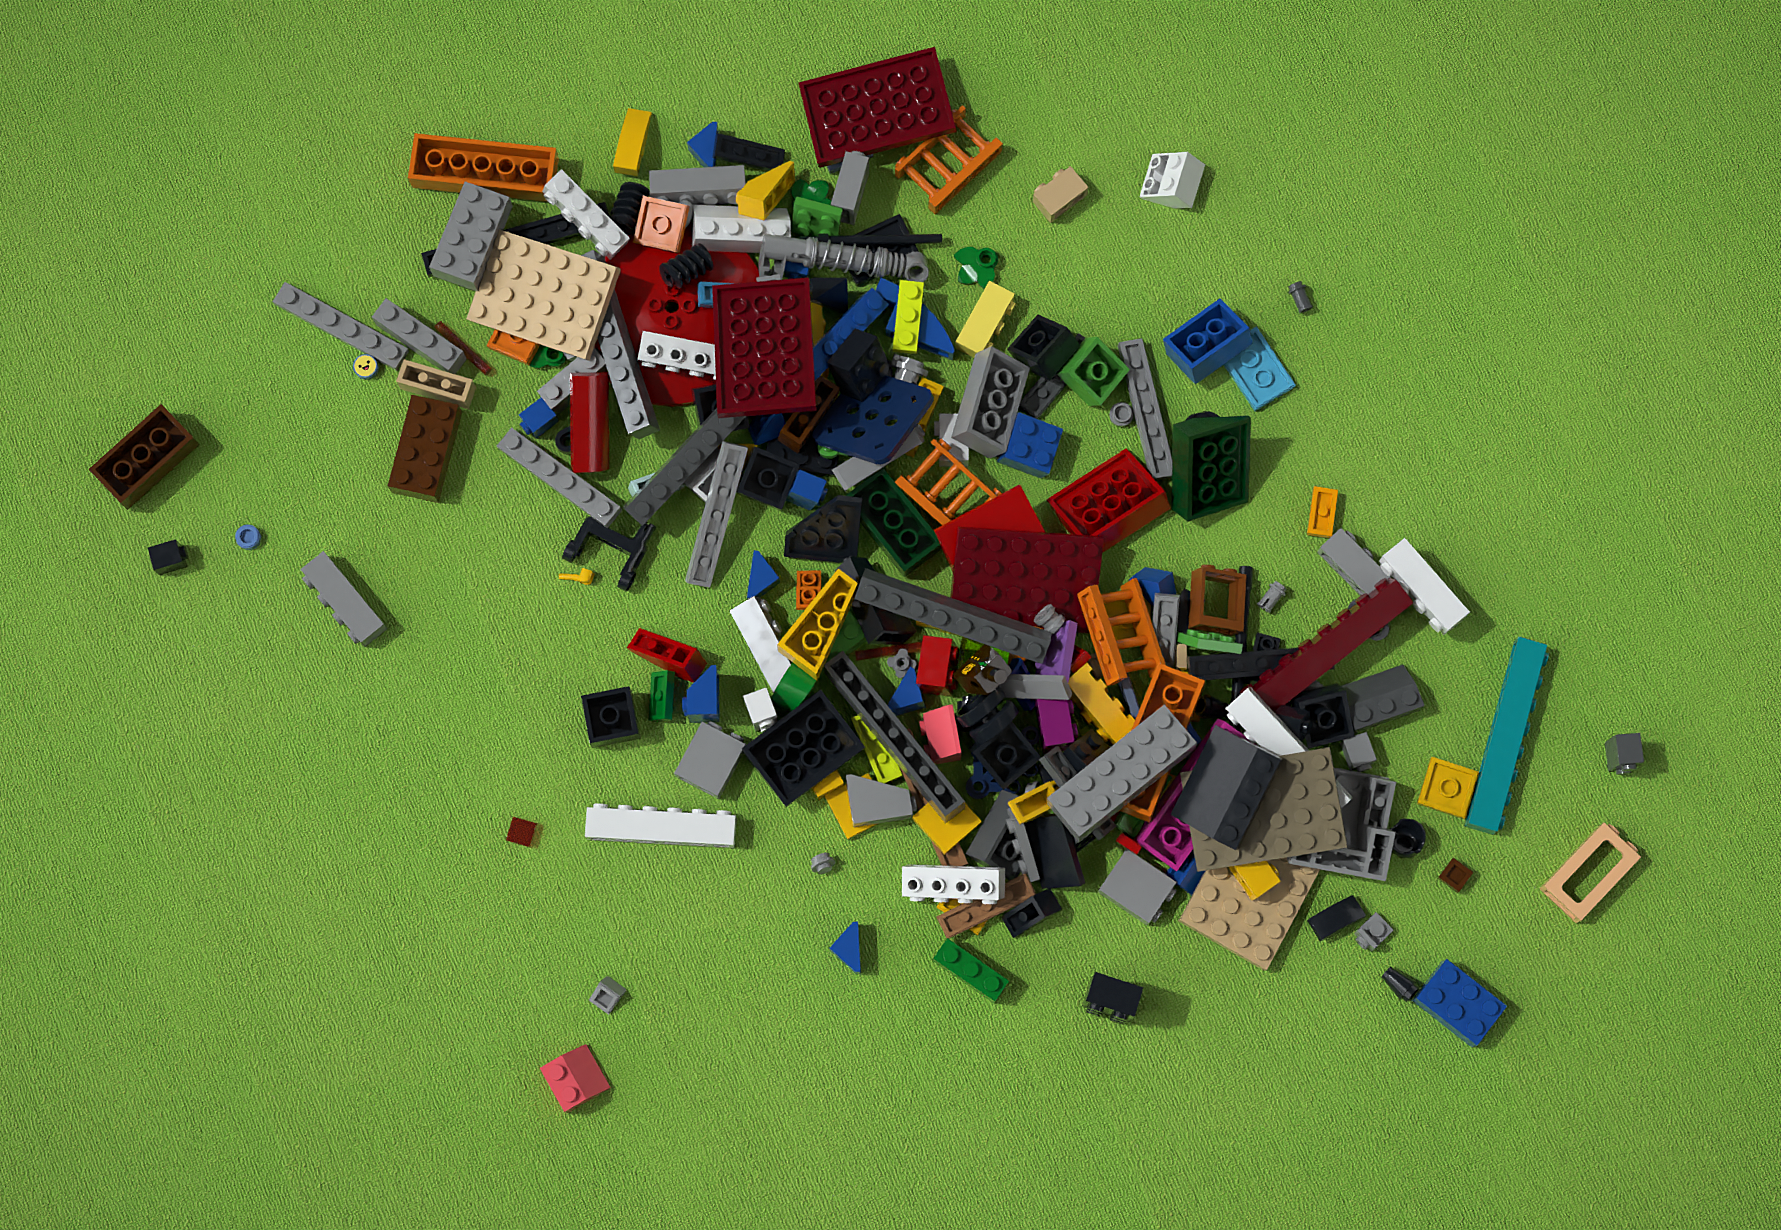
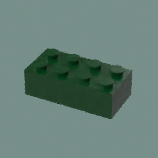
(895, 523)

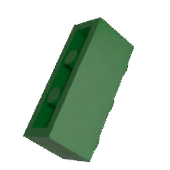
(970, 970)

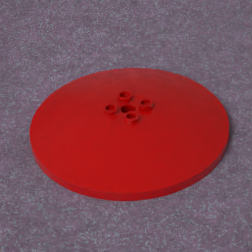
(643, 304)

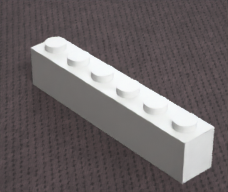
(1269, 730)
(660, 826)

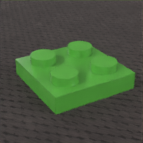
(815, 218)
(1210, 641)

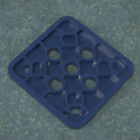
(879, 441)

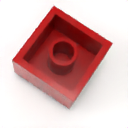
(937, 666)

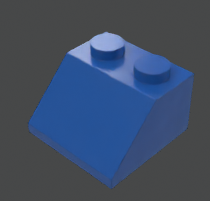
(703, 698)

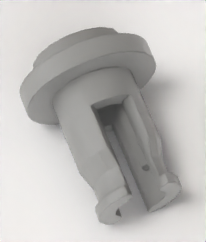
(907, 369)

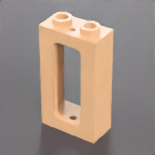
(1553, 886)

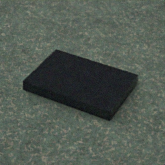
(891, 226)
(1054, 852)

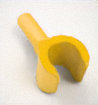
(585, 577)

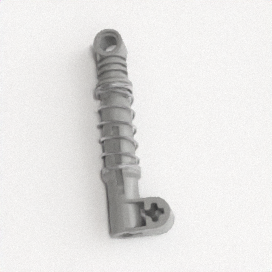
(838, 256)

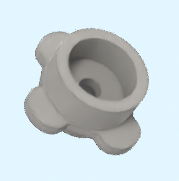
(901, 656)

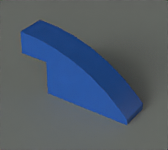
(931, 333)

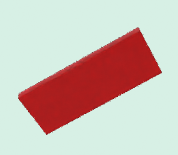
(589, 421)

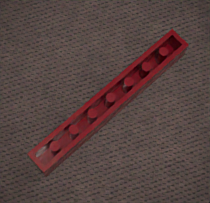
(1332, 643)

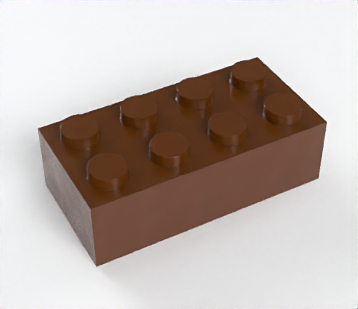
(425, 448)
(144, 456)

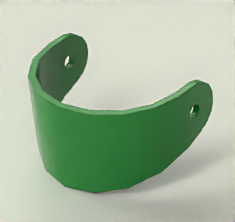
(792, 688)

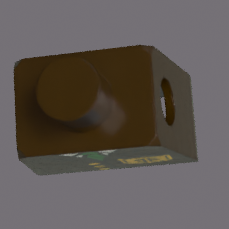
(983, 672)

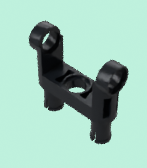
(633, 547)

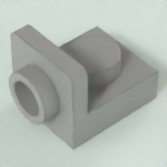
(1372, 932)

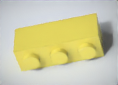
(986, 319)

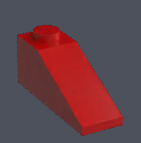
(668, 654)

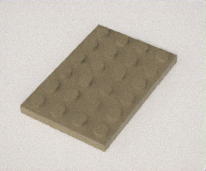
(1294, 819)

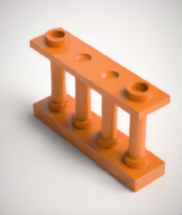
(954, 181)
(928, 499)
(1103, 637)

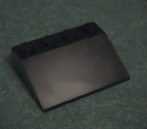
(803, 748)
(1226, 787)

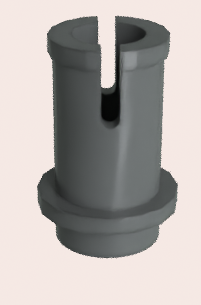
(1300, 296)

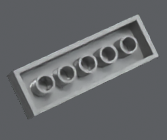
(1121, 773)

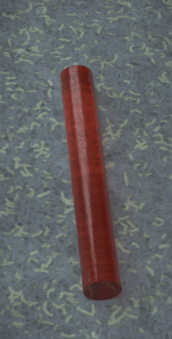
(469, 353)
(887, 651)

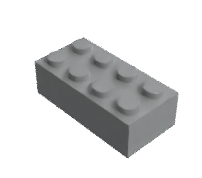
(470, 236)
(990, 402)

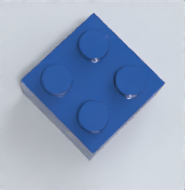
(1031, 446)

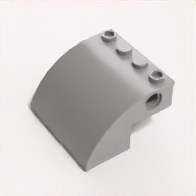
(1365, 829)

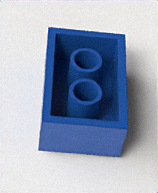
(1207, 341)
(1459, 1003)

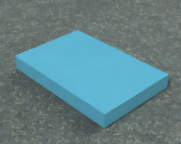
(1259, 372)

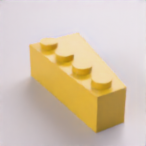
(817, 628)
(1099, 708)

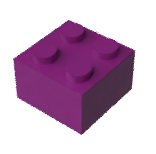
(1055, 723)

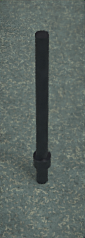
(879, 239)

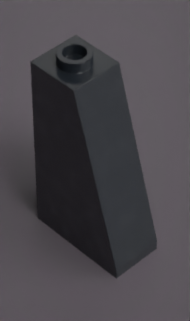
(876, 623)

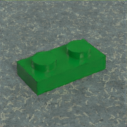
(661, 696)

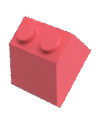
(941, 735)
(575, 1078)

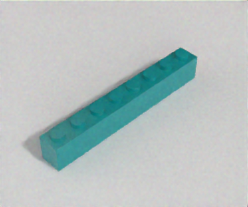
(1506, 735)

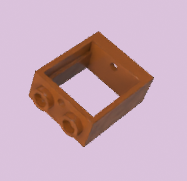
(1236, 602)

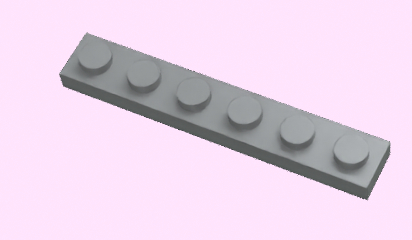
(340, 326)
(1146, 409)
(559, 478)
(716, 514)

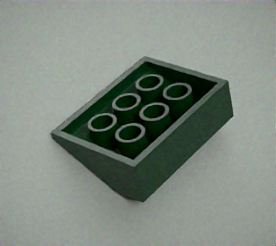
(1210, 465)

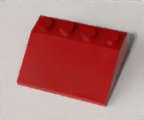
(1110, 500)
(1005, 512)

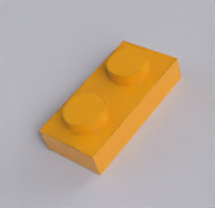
(1322, 512)

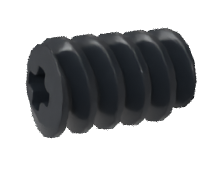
(628, 205)
(686, 266)

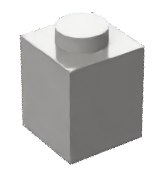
(1358, 752)

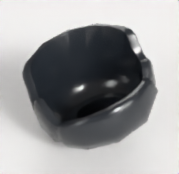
(1409, 838)

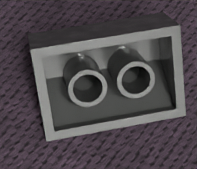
(1382, 698)
(994, 842)

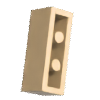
(436, 384)

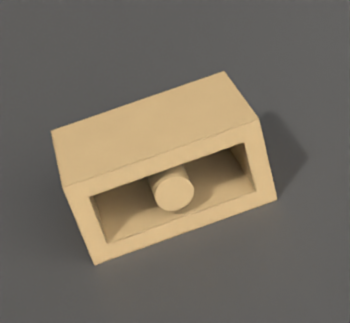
(1060, 193)

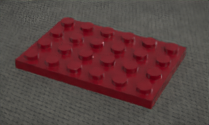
(877, 106)
(763, 348)
(1025, 571)

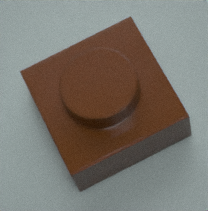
(1455, 875)

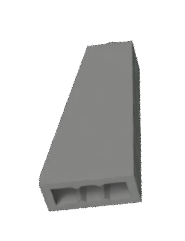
(856, 469)

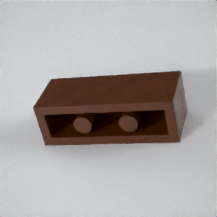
(801, 424)

